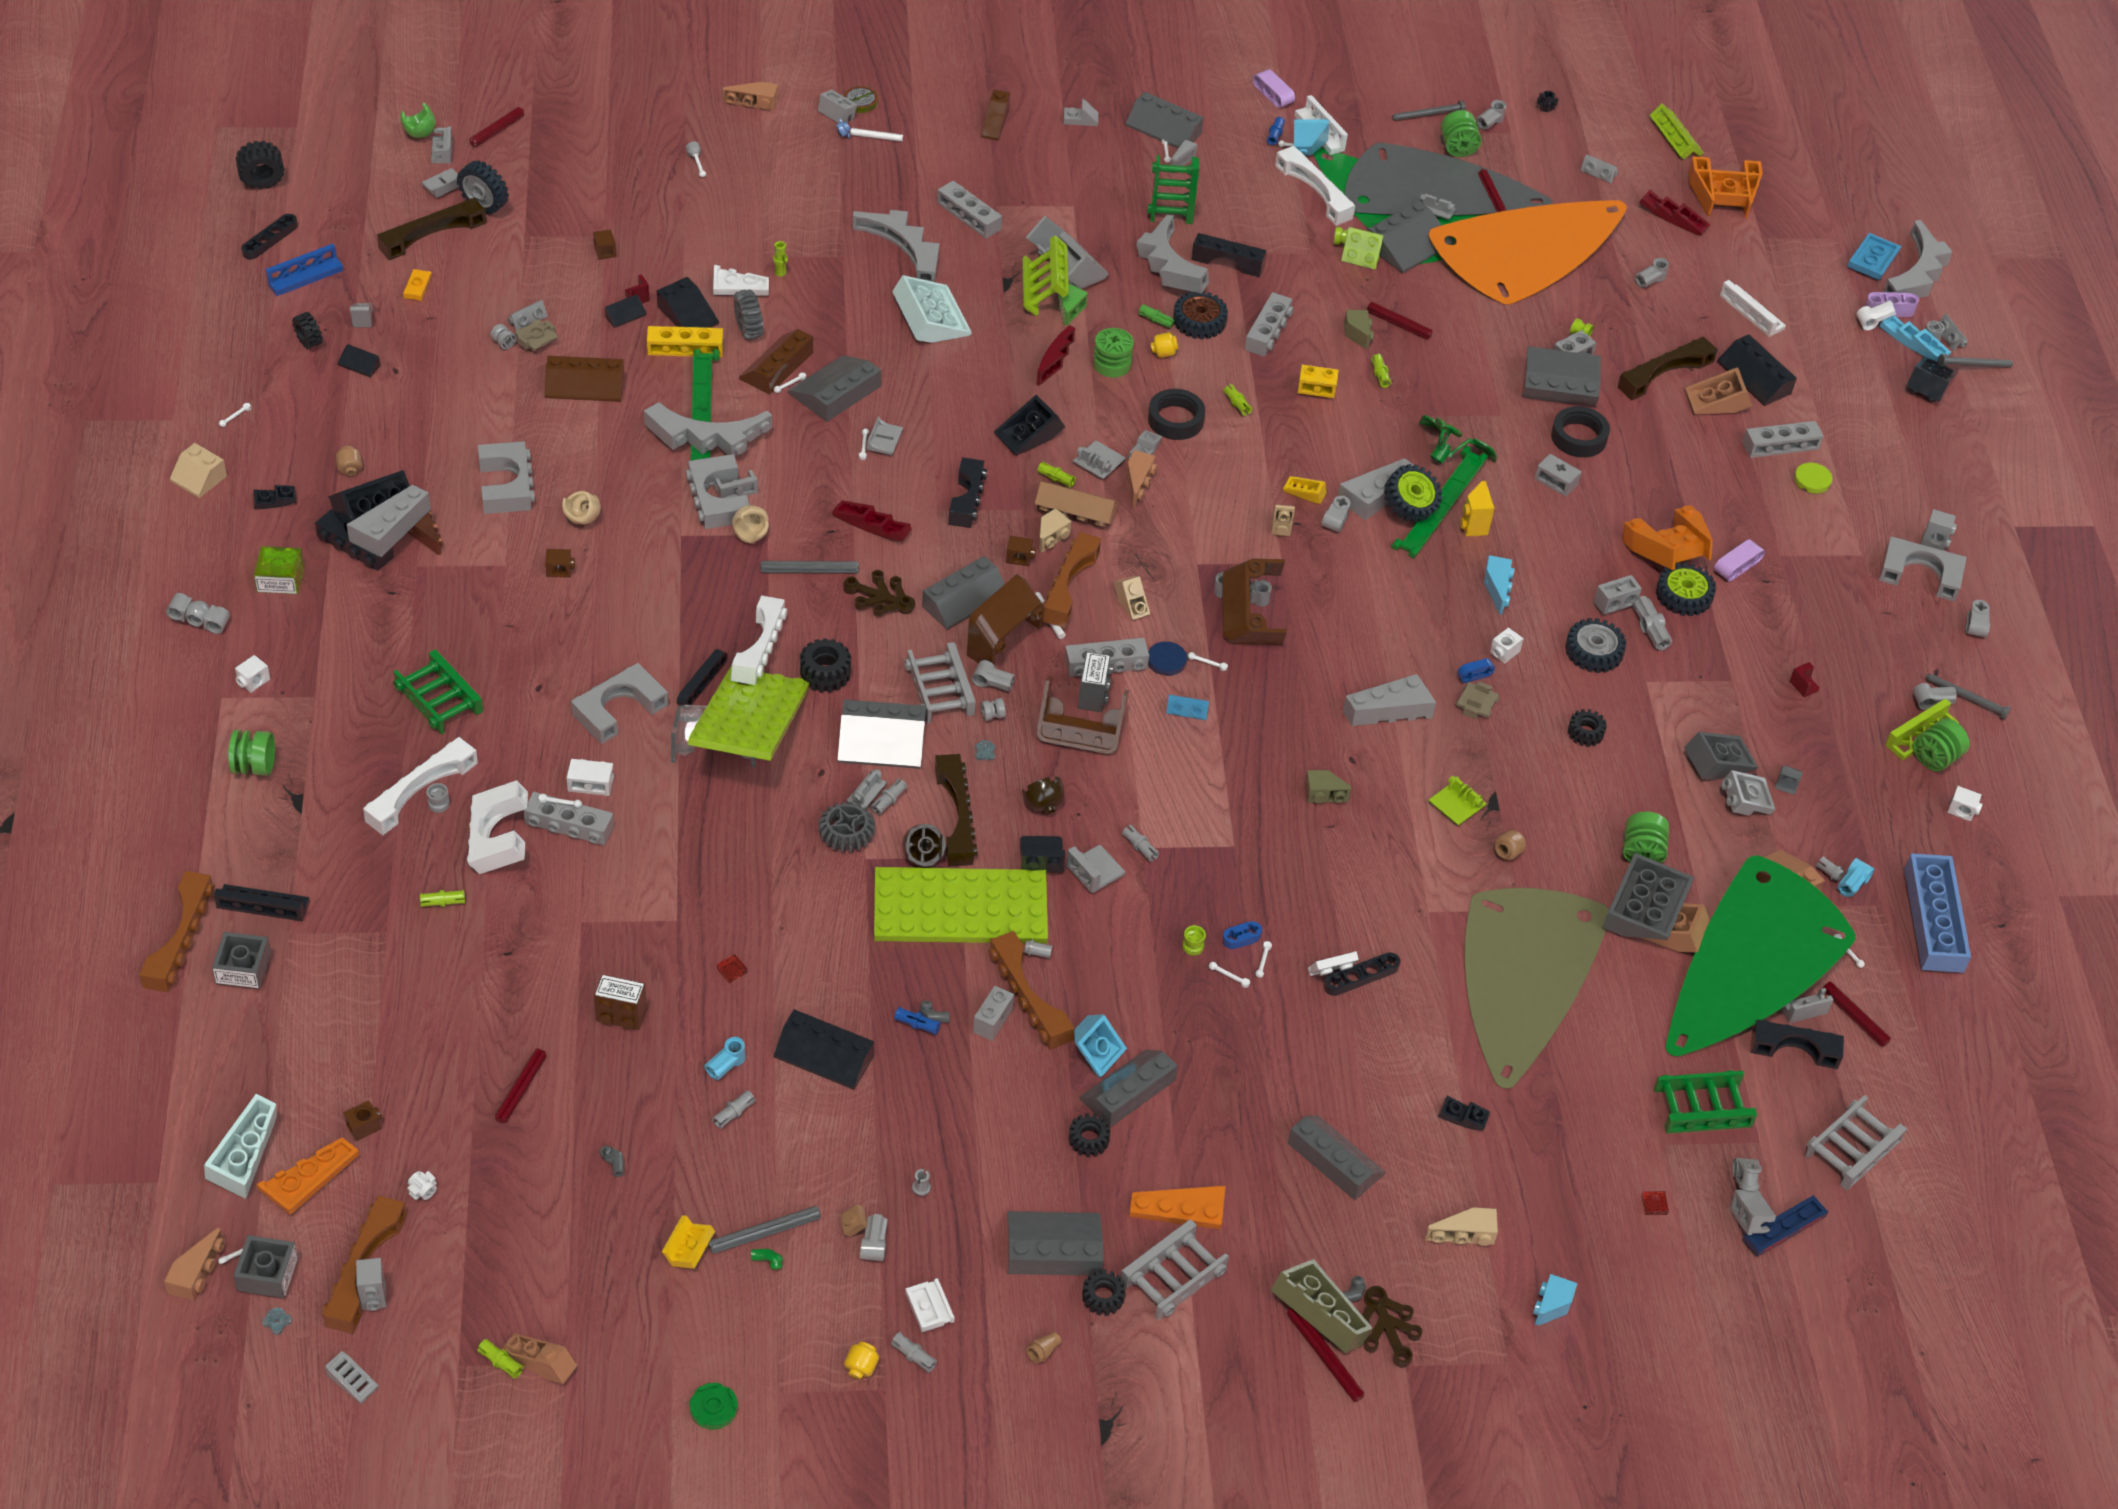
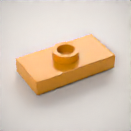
(417, 284)

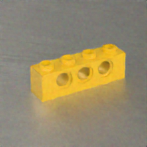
(683, 340)

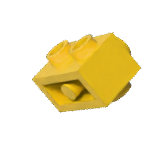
(1318, 381)

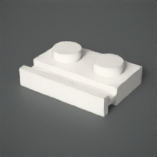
(1327, 966)
(929, 1305)

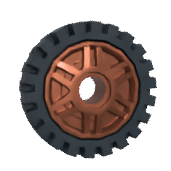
(1200, 315)

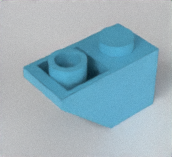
(1556, 1299)

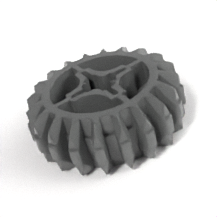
(748, 314)
(845, 831)

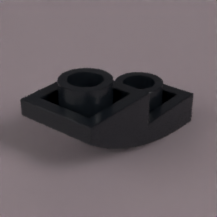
(279, 497)
(1468, 1116)

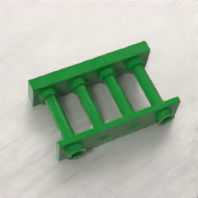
(1190, 184)
(449, 677)
(1705, 1120)

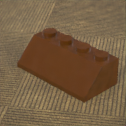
(779, 361)
(584, 378)

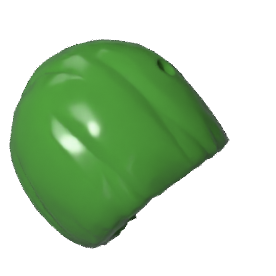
(419, 125)

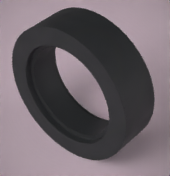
(1175, 430)
(1578, 447)

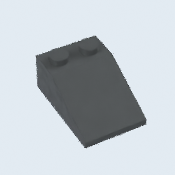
(1719, 754)

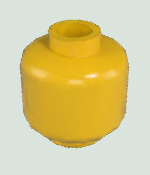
(1164, 345)
(861, 1360)

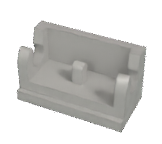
(836, 106)
(442, 146)
(744, 486)
(1807, 1007)
(1751, 1211)

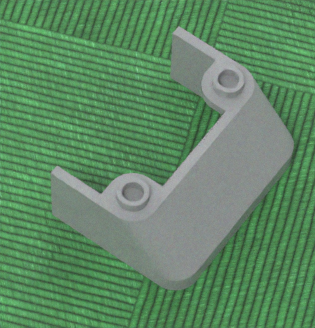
(1082, 267)

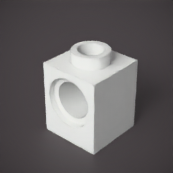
(1506, 645)
(252, 674)
(1965, 803)

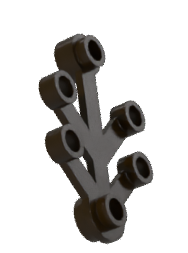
(901, 602)
(1389, 1323)

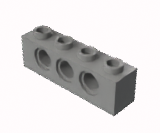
(969, 209)
(1269, 324)
(1782, 439)
(1125, 655)
(580, 823)

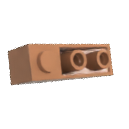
(755, 95)
(1139, 474)
(190, 1270)
(541, 1357)

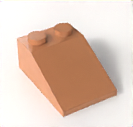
(1719, 394)
(1794, 864)
(1687, 930)

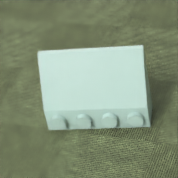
(930, 310)

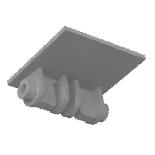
(1098, 459)

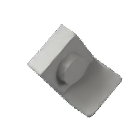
(1085, 116)
(361, 314)

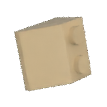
(198, 470)

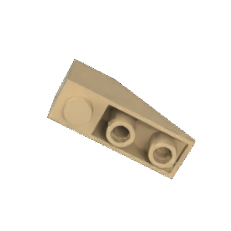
(1470, 1226)

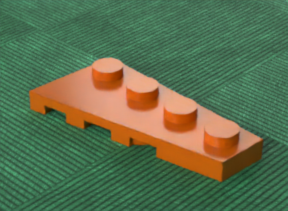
(302, 1181)
(1178, 1206)

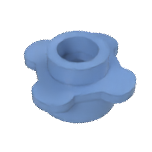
(843, 128)

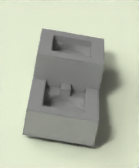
(1147, 443)

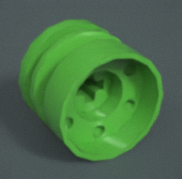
(1460, 133)
(1113, 352)
(1941, 744)
(251, 752)
(1646, 835)

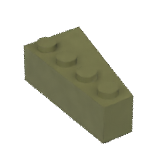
(1322, 1304)

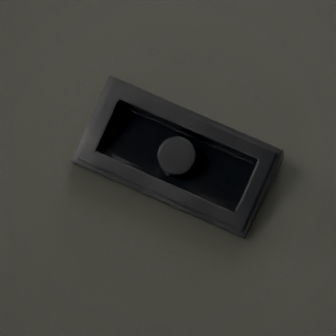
(625, 311)
(359, 360)

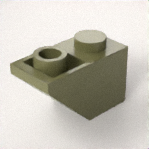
(1358, 326)
(1325, 787)

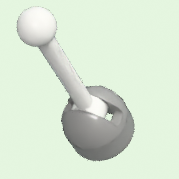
(694, 150)

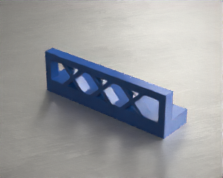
(303, 274)

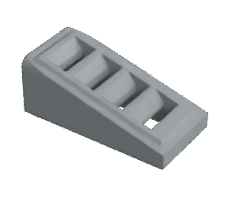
(1184, 154)
(343, 1364)

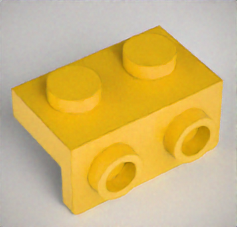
(687, 1243)

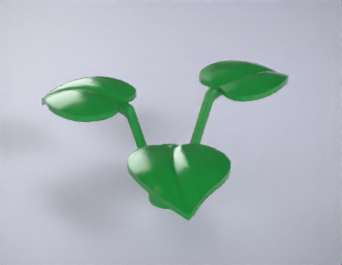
(1442, 449)

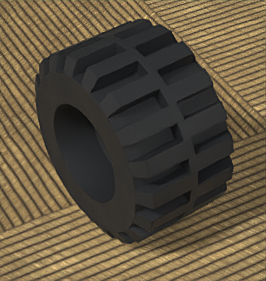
(263, 175)
(825, 653)

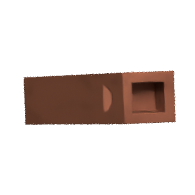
(425, 532)

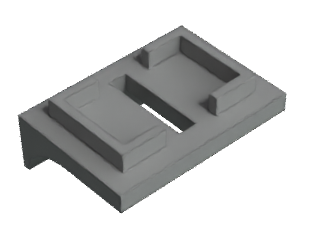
(437, 187)
(881, 431)

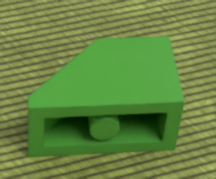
(1072, 304)

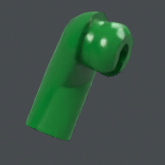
(768, 1255)

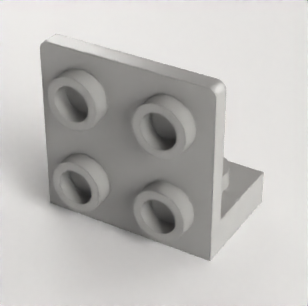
(1094, 867)

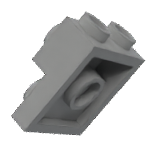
(1747, 793)

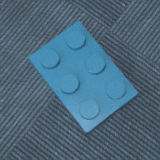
(1874, 256)

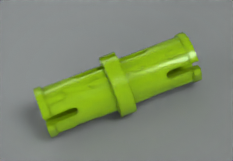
(780, 258)
(1381, 370)
(1238, 399)
(1056, 474)
(442, 898)
(500, 1358)

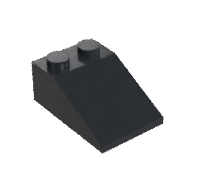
(685, 305)
(1931, 379)
(1030, 426)

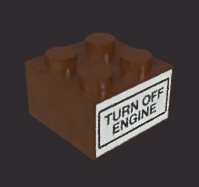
(620, 1002)

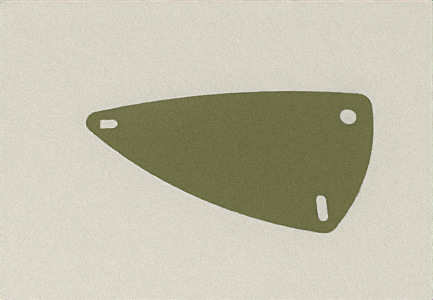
(1526, 970)

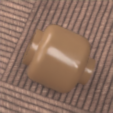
(348, 461)
(1510, 845)

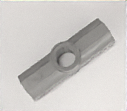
(1652, 623)

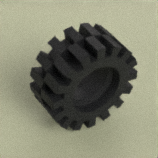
(307, 330)
(1587, 736)
(1091, 1124)
(1103, 1304)

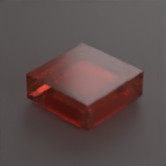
(731, 968)
(1655, 1203)

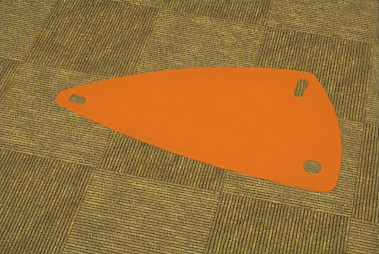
(1525, 245)

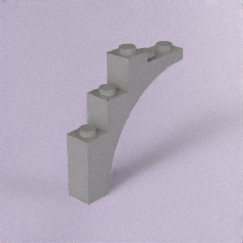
(909, 238)
(1163, 259)
(1932, 259)
(705, 436)

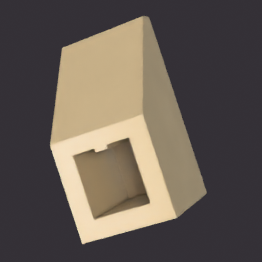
(1282, 520)
(1053, 529)
(1132, 596)

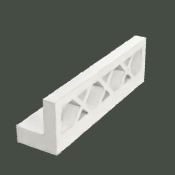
(1334, 144)
(1751, 309)

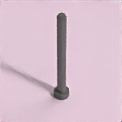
(1430, 111)
(1943, 360)
(2004, 711)

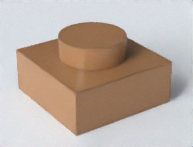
(853, 1220)

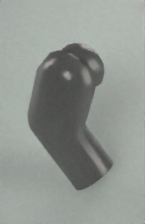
(614, 1158)
(1356, 1289)

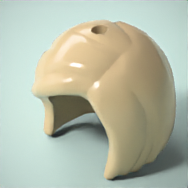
(577, 509)
(750, 523)

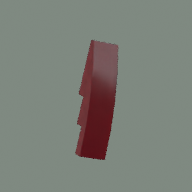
(1680, 216)
(1053, 358)
(867, 519)

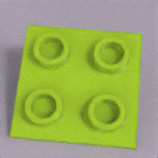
(1362, 248)
(1457, 801)

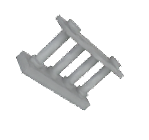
(956, 671)
(1864, 1161)
(1169, 1249)

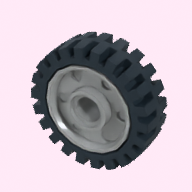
(483, 184)
(1595, 645)

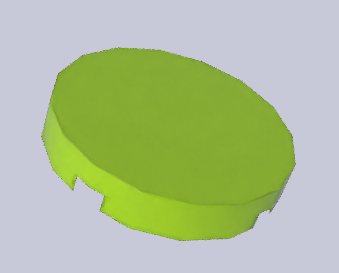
(1813, 477)

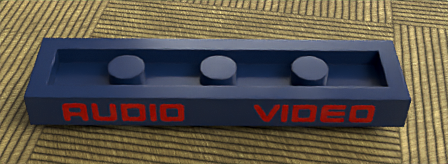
(1786, 1225)

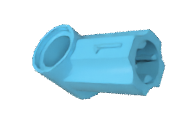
(1857, 874)
(726, 1058)

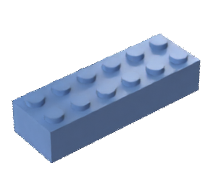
(1937, 913)

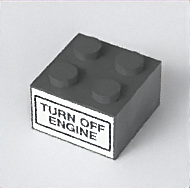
(1095, 682)
(241, 960)
(265, 1266)

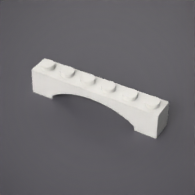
(1294, 163)
(750, 663)
(453, 759)

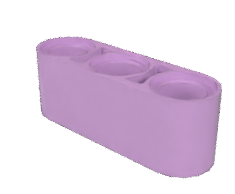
(1274, 88)
(1903, 303)
(1739, 560)

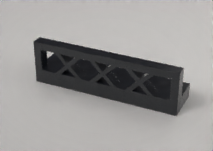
(261, 902)

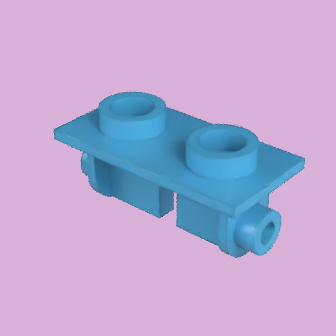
(1187, 707)

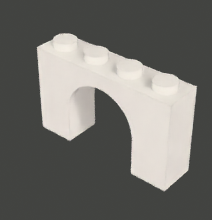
(486, 811)

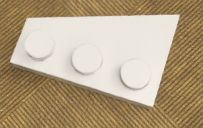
(730, 282)

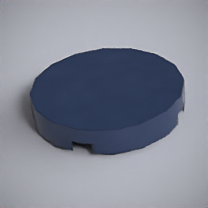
(1167, 658)

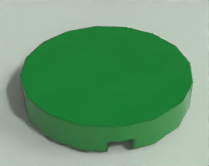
(713, 1406)

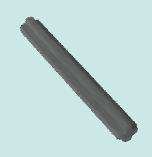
(809, 566)
(764, 1229)

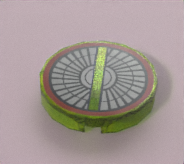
(864, 98)

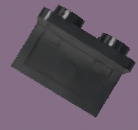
(1042, 853)

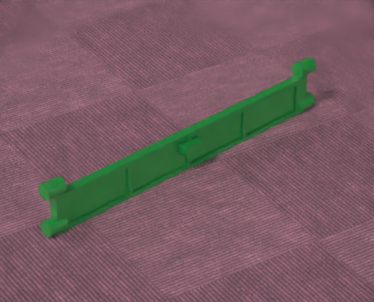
(702, 391)
(1450, 494)

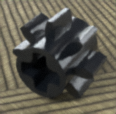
(1547, 101)

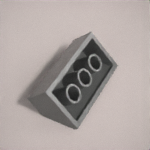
(1164, 120)
(962, 592)
(1131, 1086)
(1334, 1156)

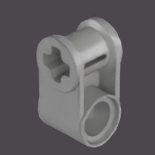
(1336, 514)
(1978, 619)
(1746, 1173)

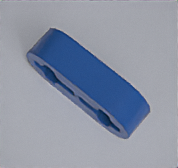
(1476, 670)
(1241, 934)

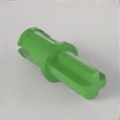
(1156, 316)

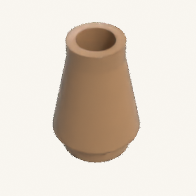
(1041, 1348)

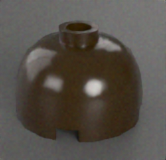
(1044, 795)
(923, 844)

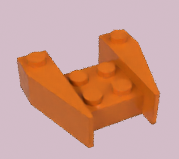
(1722, 186)
(1684, 541)

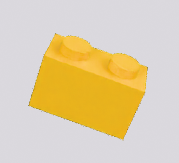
(1477, 511)

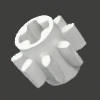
(422, 1185)

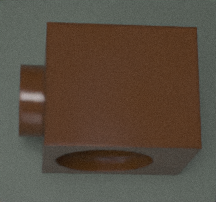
(604, 244)
(1020, 551)
(559, 563)
(359, 1128)

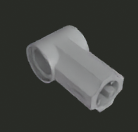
(1493, 115)
(1653, 273)
(987, 674)
(1928, 697)
(874, 1243)

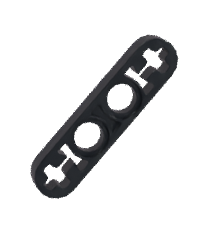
(284, 224)
(702, 678)
(1360, 971)

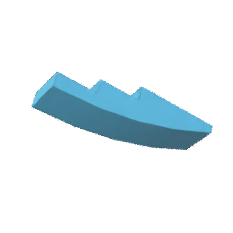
(1919, 341)

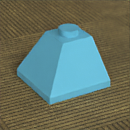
(1310, 134)
(1098, 1043)

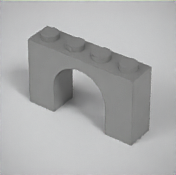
(513, 495)
(712, 510)
(1946, 565)
(631, 683)

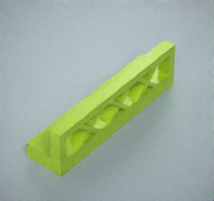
(1675, 131)
(1904, 733)

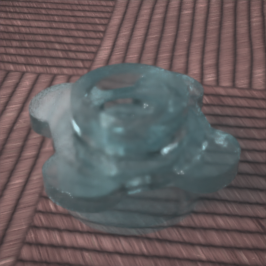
(985, 750)
(276, 1314)

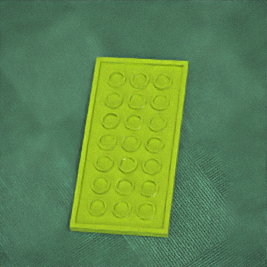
(748, 716)
(959, 904)

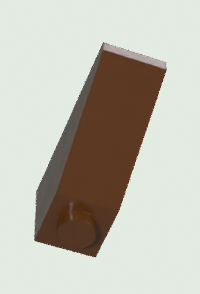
(996, 115)

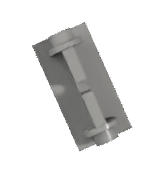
(1599, 168)
(1443, 209)
(527, 315)
(1952, 334)
(868, 789)

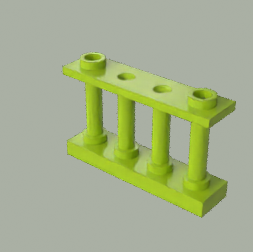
(1058, 275)

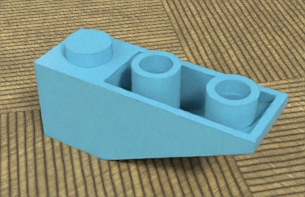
(1497, 581)

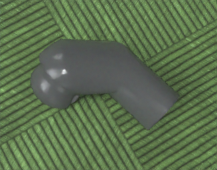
(929, 1012)

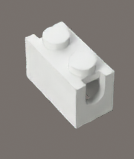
(590, 777)

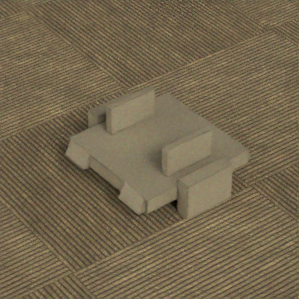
(536, 335)
(1477, 700)

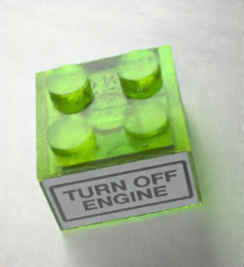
(279, 570)

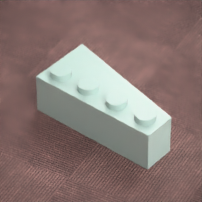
(240, 1151)

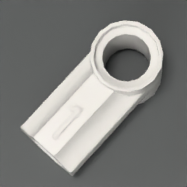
(1870, 316)

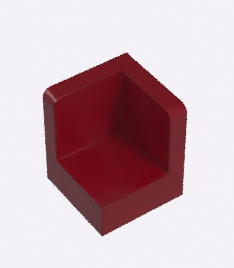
(640, 290)
(1802, 680)

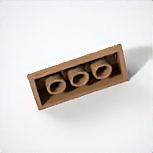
(1076, 503)

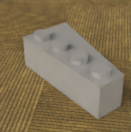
(1367, 490)
(389, 521)
(1389, 702)

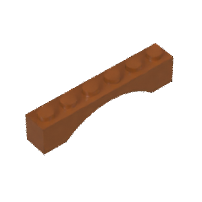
(1059, 602)
(162, 966)
(1052, 1024)
(382, 1224)

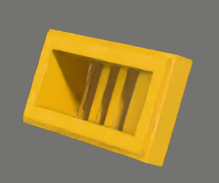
(1312, 489)

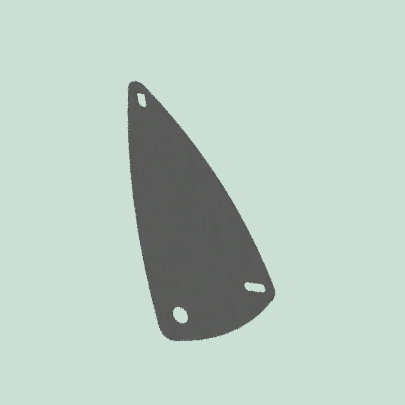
(1413, 172)

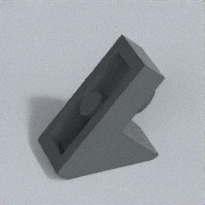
(1789, 779)

